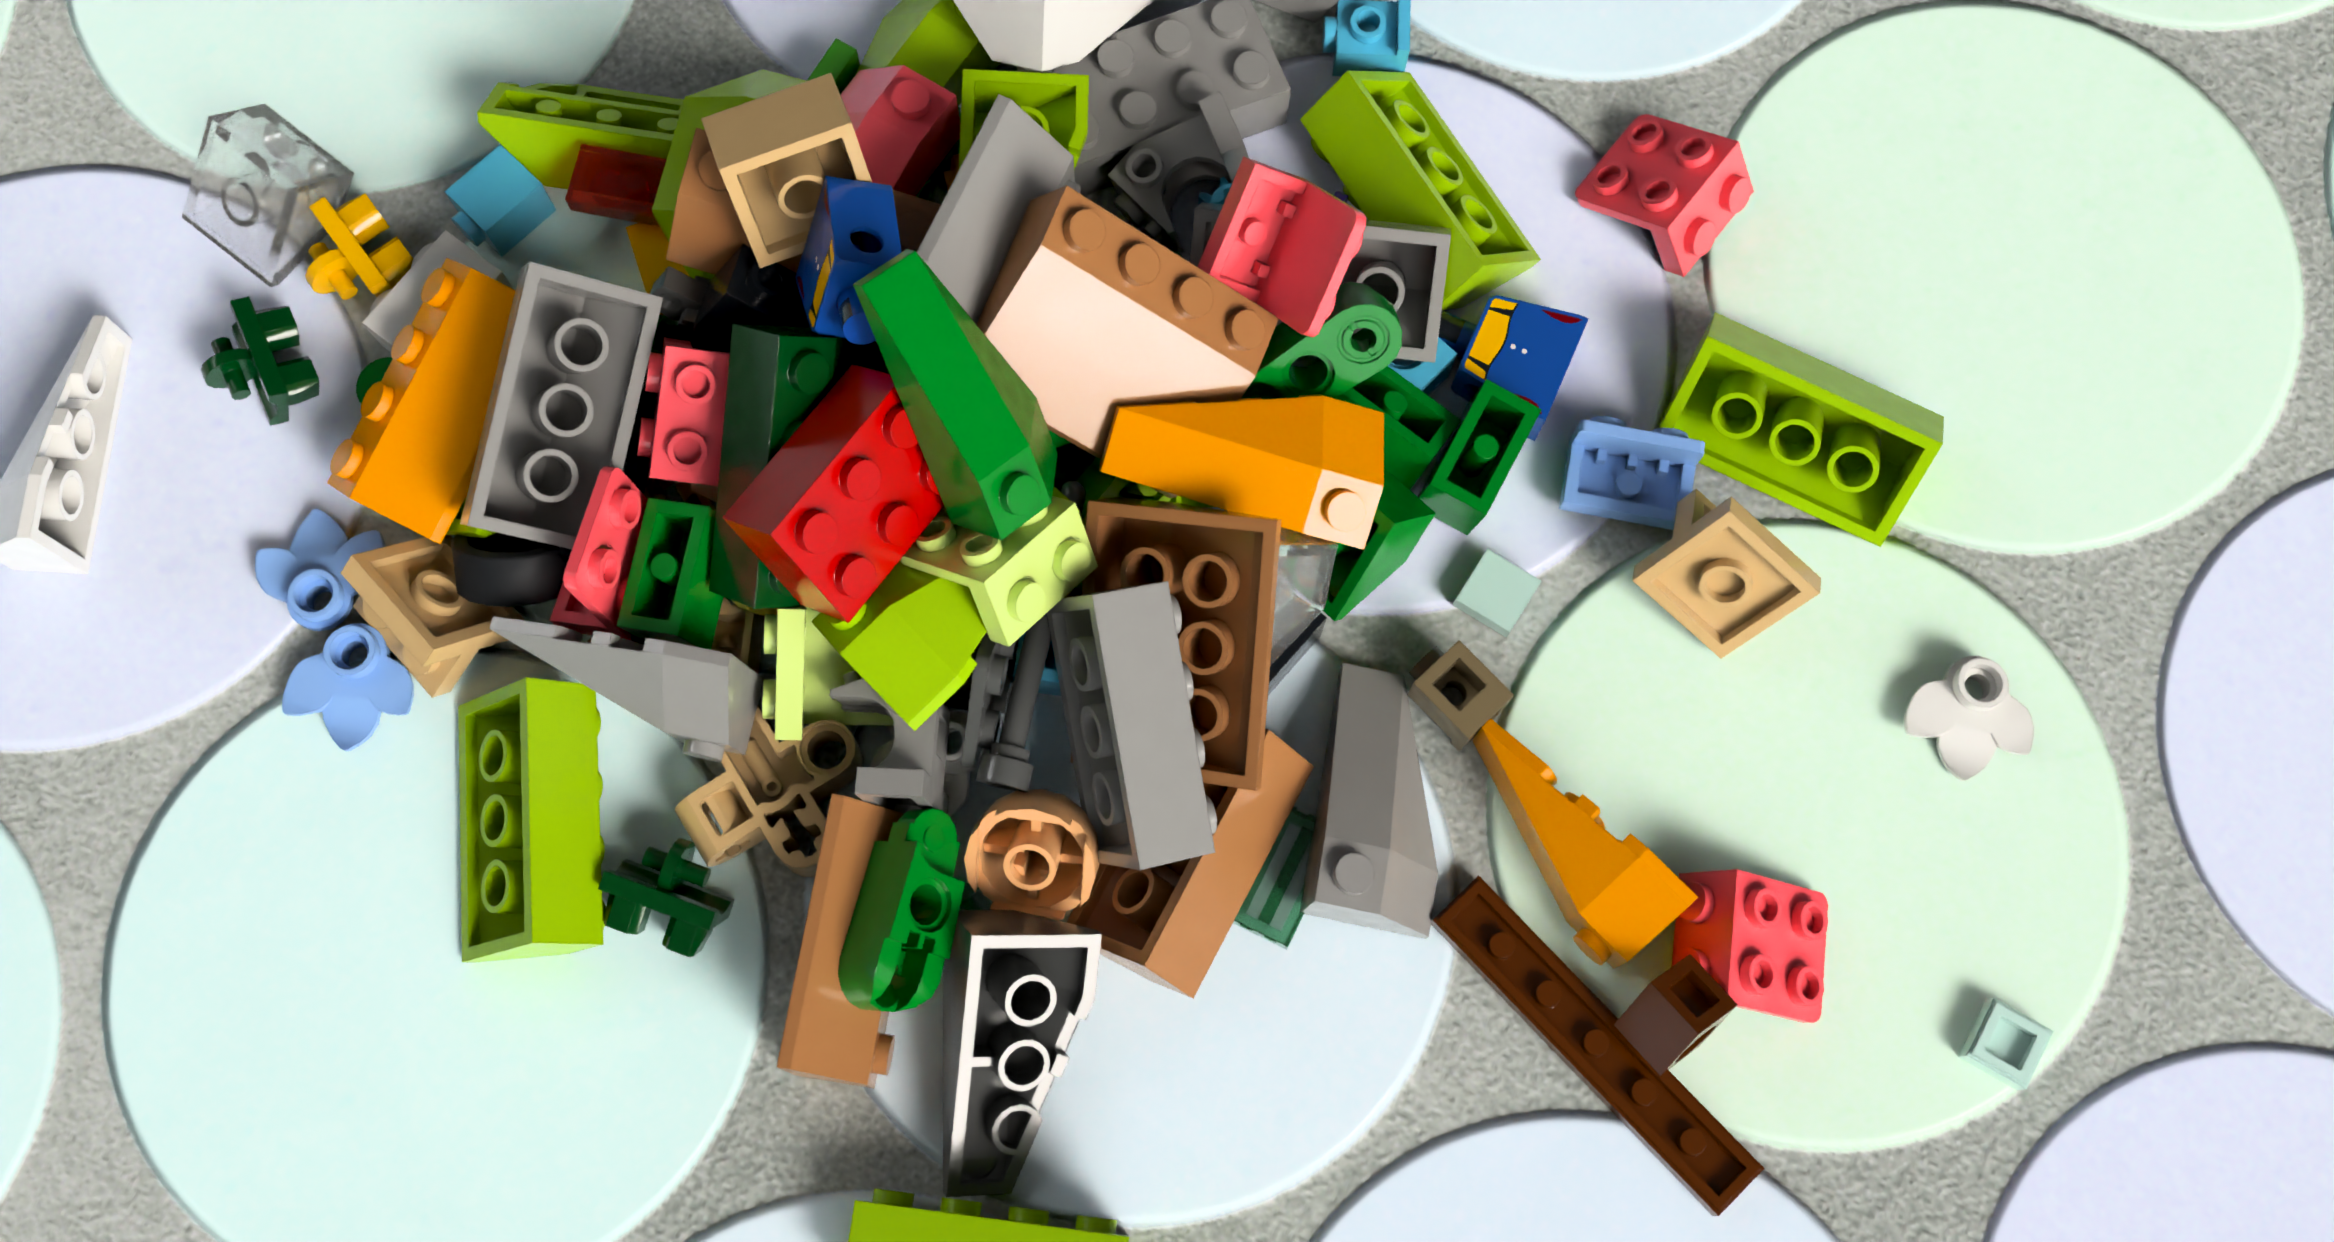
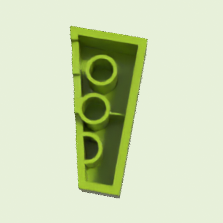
(894, 1219)

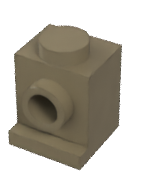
(1481, 692)

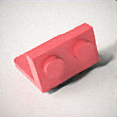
(1672, 183)
(1283, 244)
(688, 413)
(601, 557)
(1757, 941)

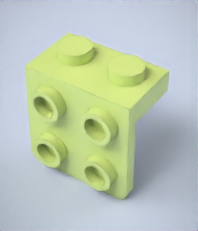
(1014, 577)
(804, 675)

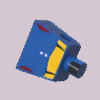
(834, 264)
(1515, 347)

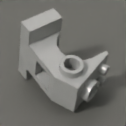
(1174, 159)
(916, 765)

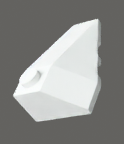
(1045, 32)
(61, 467)

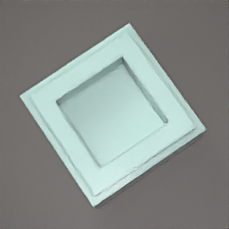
(1496, 593)
(2006, 1044)

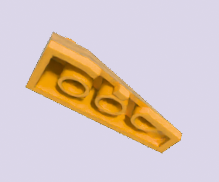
(1277, 458)
(1605, 887)

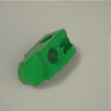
(1343, 357)
(903, 915)

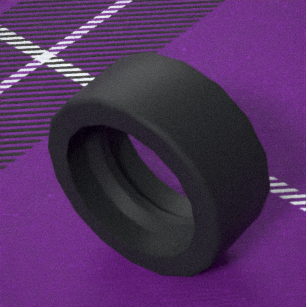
(506, 570)

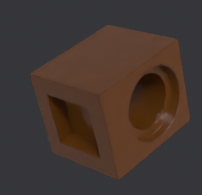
(1675, 1014)

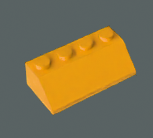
(429, 410)

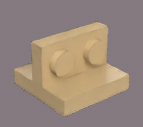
(1724, 574)
(416, 608)

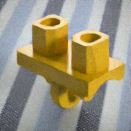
(350, 228)

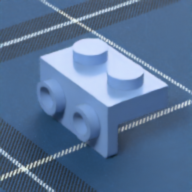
(1628, 471)

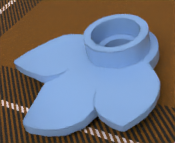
(312, 568)
(347, 694)

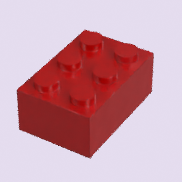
(840, 497)

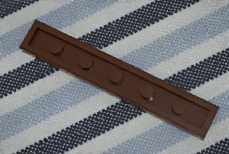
(1585, 1038)

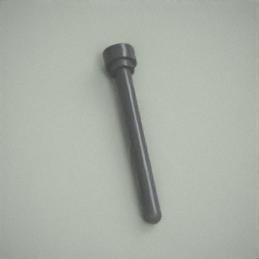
(1008, 760)

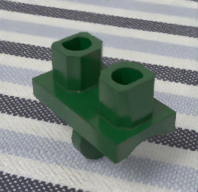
(258, 336)
(669, 886)

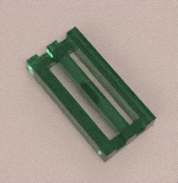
(1262, 925)

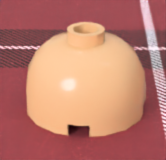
(1033, 854)

